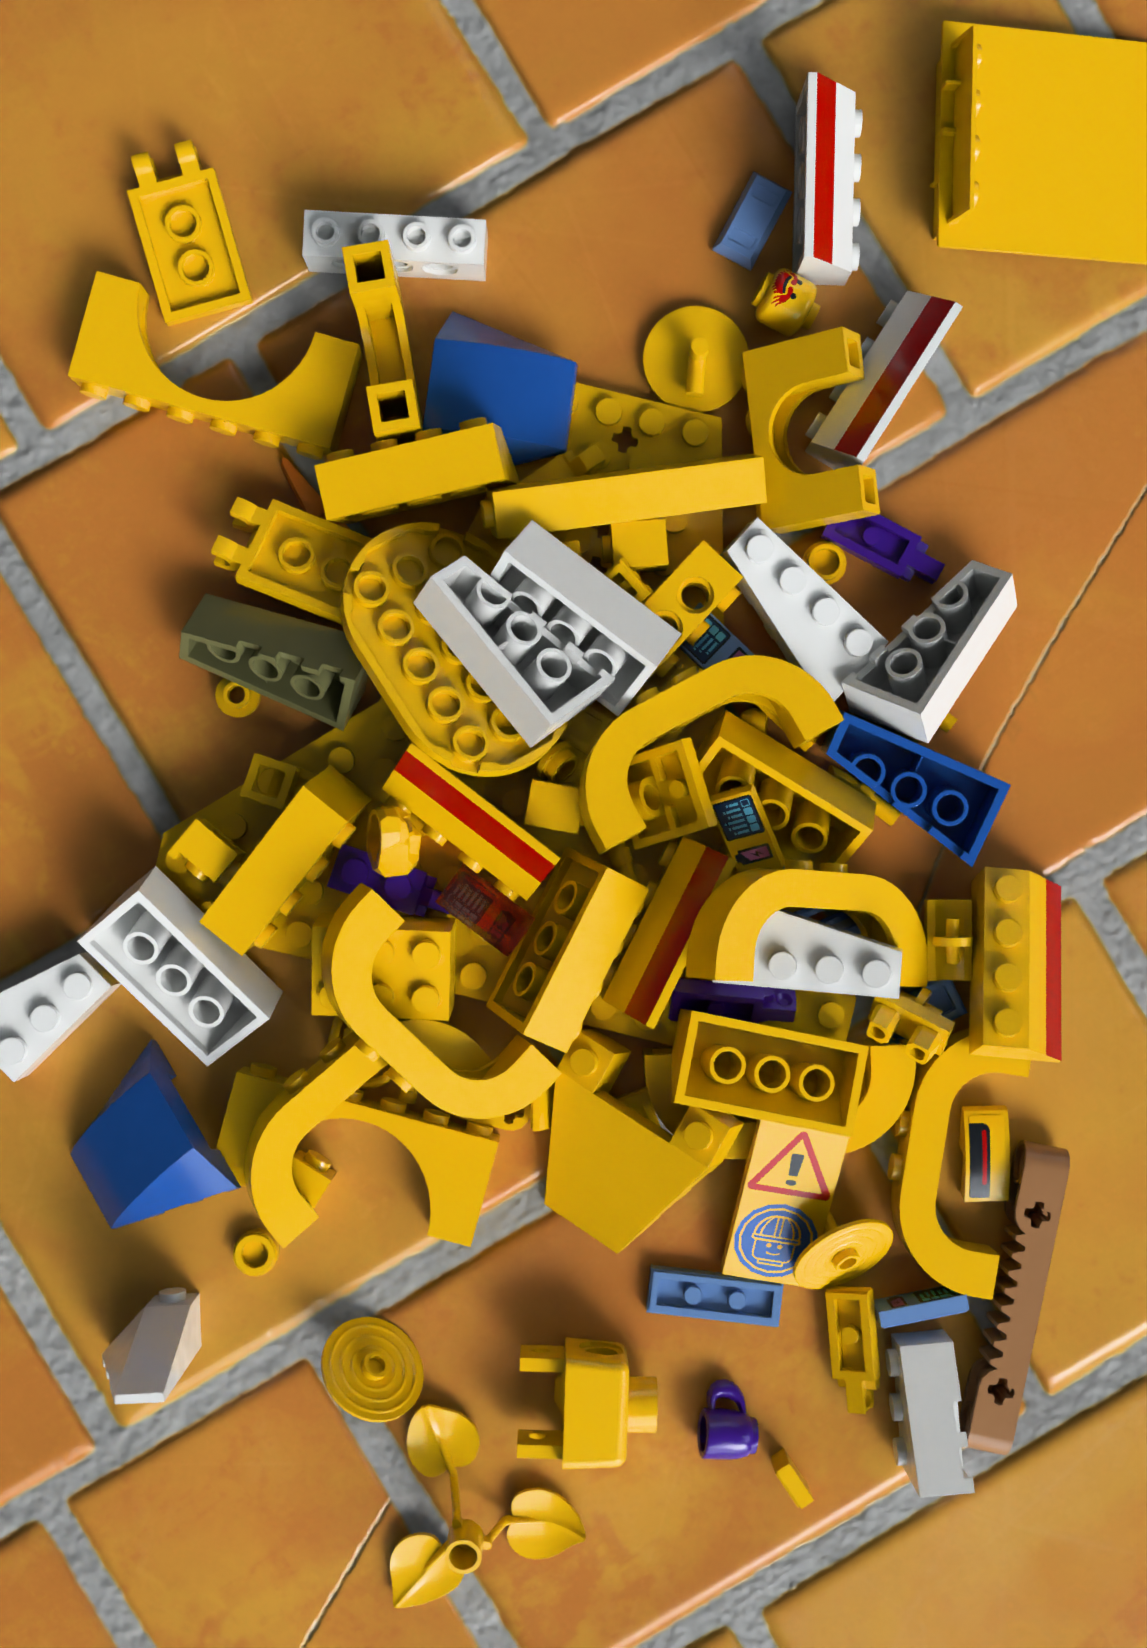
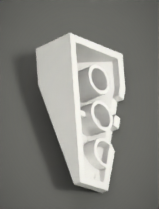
(154, 1348)

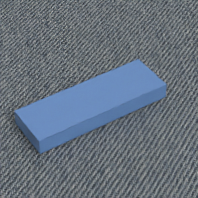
(713, 1296)

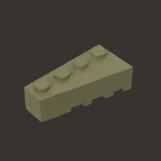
(276, 657)

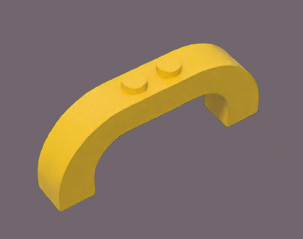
(776, 685)
(734, 913)
(347, 960)
(883, 1094)
(312, 1097)
(917, 1167)

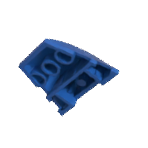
(505, 380)
(147, 1149)

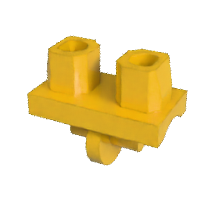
(948, 939)
(913, 1020)

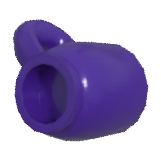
(726, 1432)

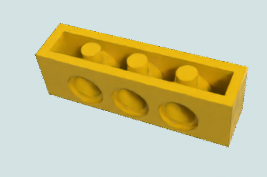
(709, 573)

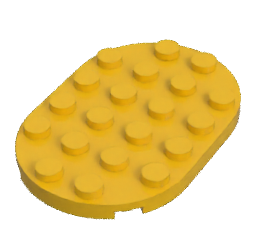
(412, 665)

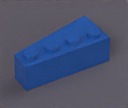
(929, 788)

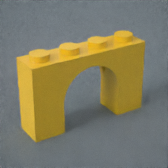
(384, 332)
(775, 384)

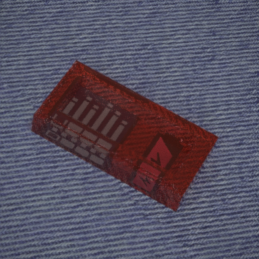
(485, 910)

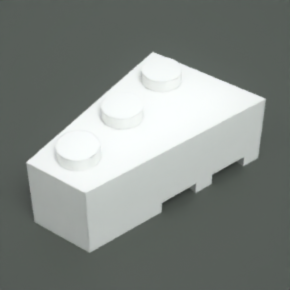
(47, 1010)

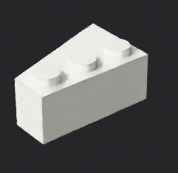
(927, 1412)

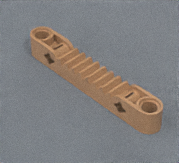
(1039, 1178)

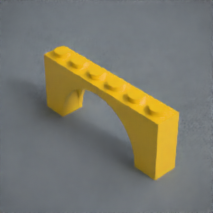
(118, 361)
(451, 1155)

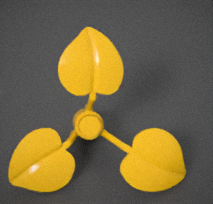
(537, 1529)

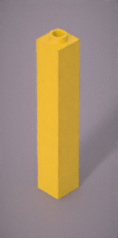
(625, 495)

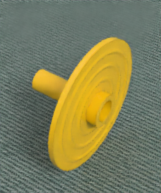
(694, 358)
(842, 1252)
(372, 1369)

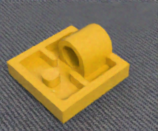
(669, 793)

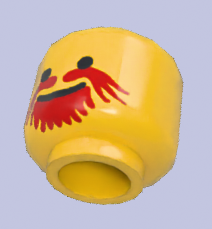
(785, 302)

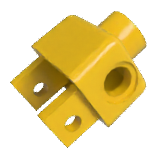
(595, 1402)

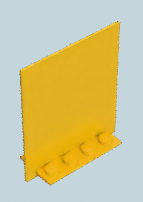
(1040, 144)

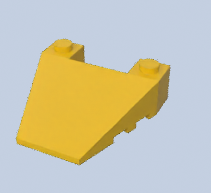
(610, 1163)

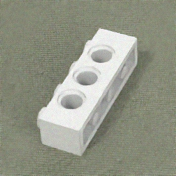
(418, 243)

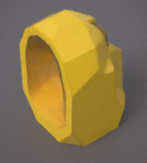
(392, 841)

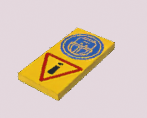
(782, 1200)

